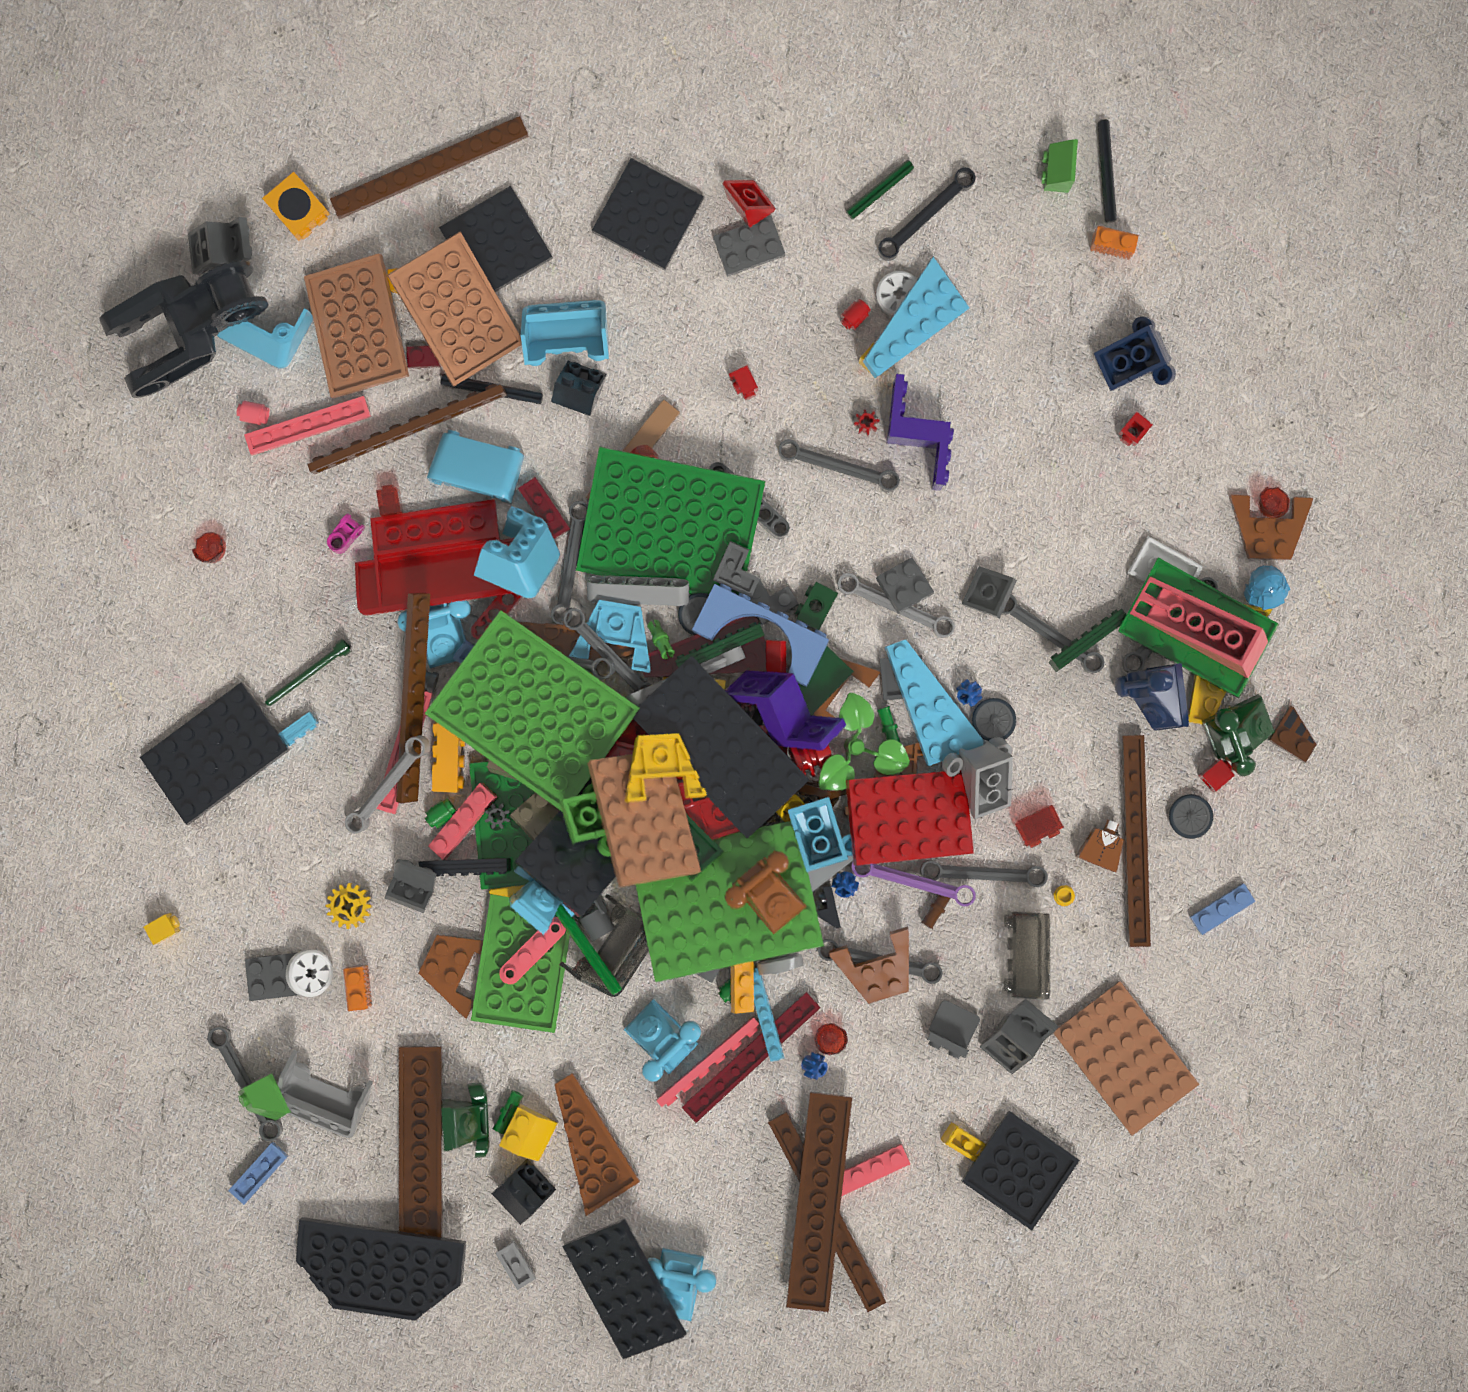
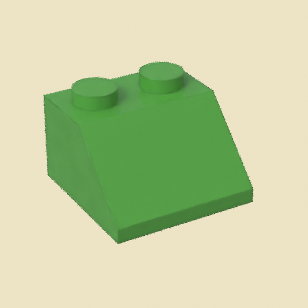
(1060, 166)

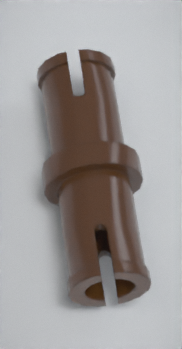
(936, 909)

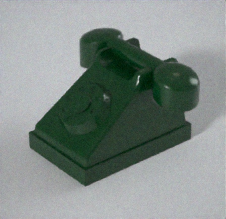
(1238, 732)
(467, 1121)

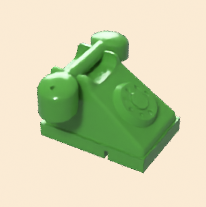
(584, 819)

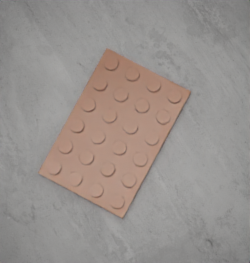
(455, 308)
(356, 326)
(646, 837)
(1125, 1058)

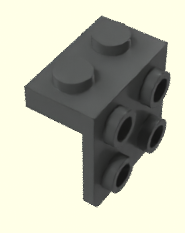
(411, 885)
(952, 1029)

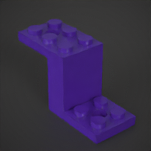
(920, 432)
(785, 710)

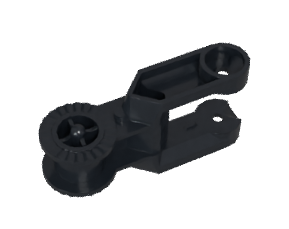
(194, 317)

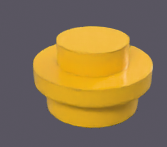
(1064, 895)

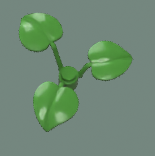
(890, 756)

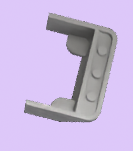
(320, 1102)

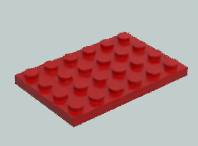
(908, 817)

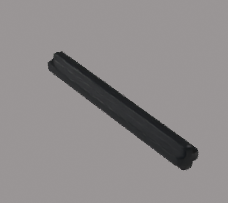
(1107, 171)
(512, 392)

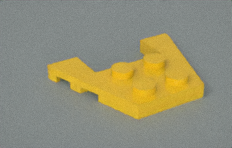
(659, 758)

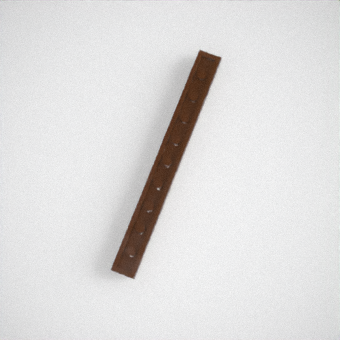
(429, 167)
(398, 431)
(413, 690)
(1136, 841)
(845, 1246)

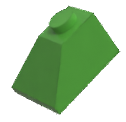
(264, 1098)

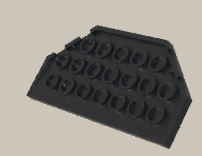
(379, 1268)

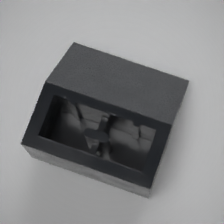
(578, 387)
(523, 1191)

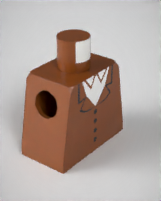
(1102, 847)

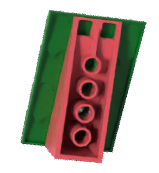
(1198, 627)

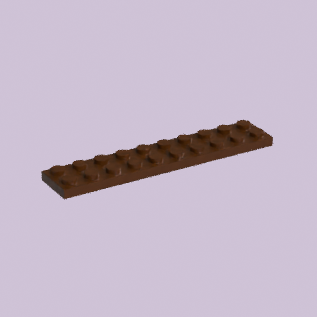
(420, 1140)
(819, 1202)

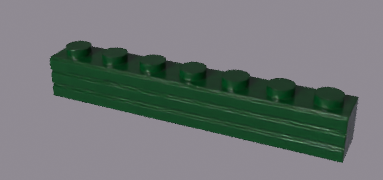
(1088, 639)
(721, 646)

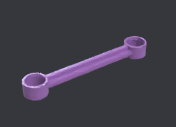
(916, 882)

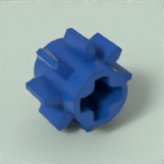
(969, 692)
(845, 884)
(814, 1066)

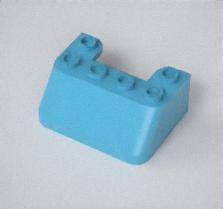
(564, 328)
(526, 561)

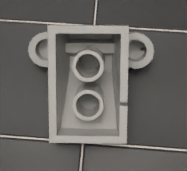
(985, 775)

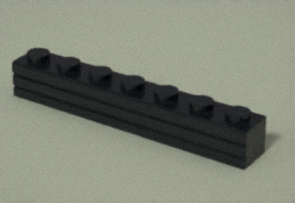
(468, 866)

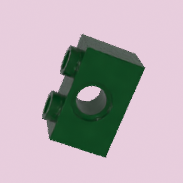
(820, 593)

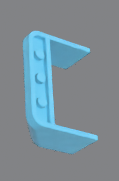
(272, 348)

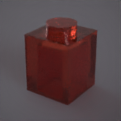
(389, 500)

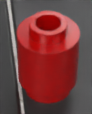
(855, 314)

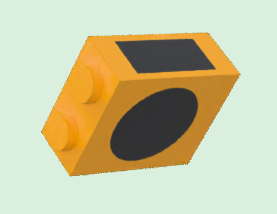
(296, 206)

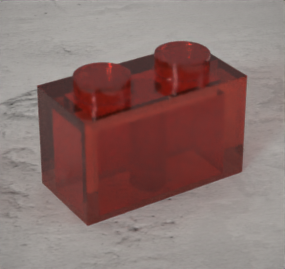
(1038, 825)

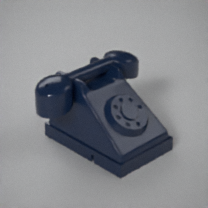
(1136, 357)
(1158, 695)

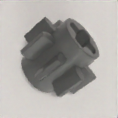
(495, 810)

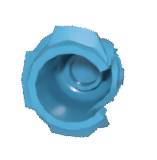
(1266, 588)

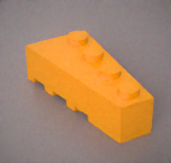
(449, 761)

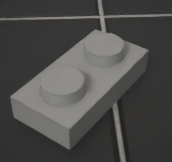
(515, 1265)

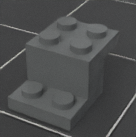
(219, 244)
(1019, 1036)

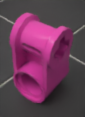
(345, 533)

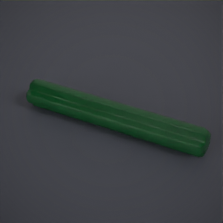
(880, 189)

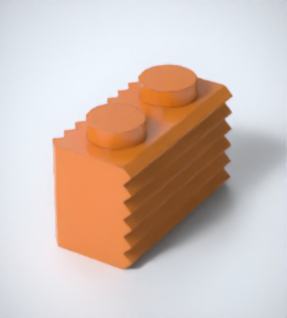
(1114, 242)
(357, 988)

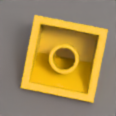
(528, 1133)

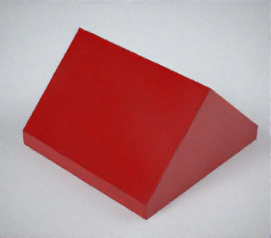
(748, 200)

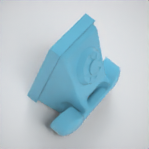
(444, 631)
(819, 835)
(535, 903)
(662, 1039)
(681, 1278)

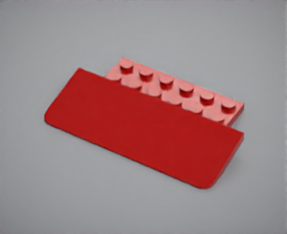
(429, 554)

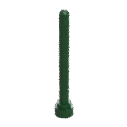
(341, 648)

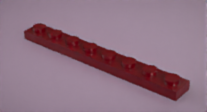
(748, 1059)

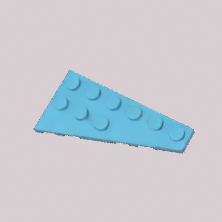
(923, 312)
(934, 715)

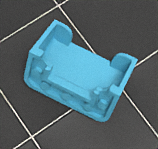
(476, 466)

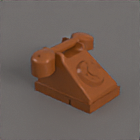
(767, 892)

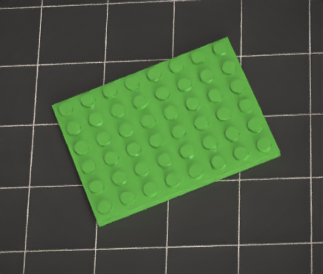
(531, 710)
(696, 930)

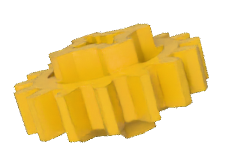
(353, 913)

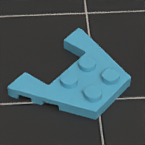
(620, 626)

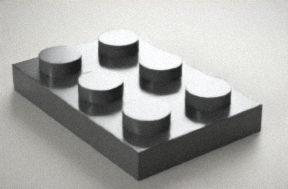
(749, 247)
(268, 977)

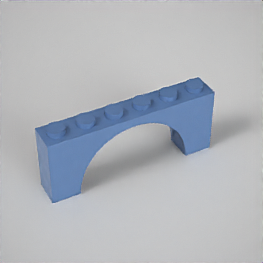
(724, 606)

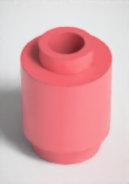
(253, 413)

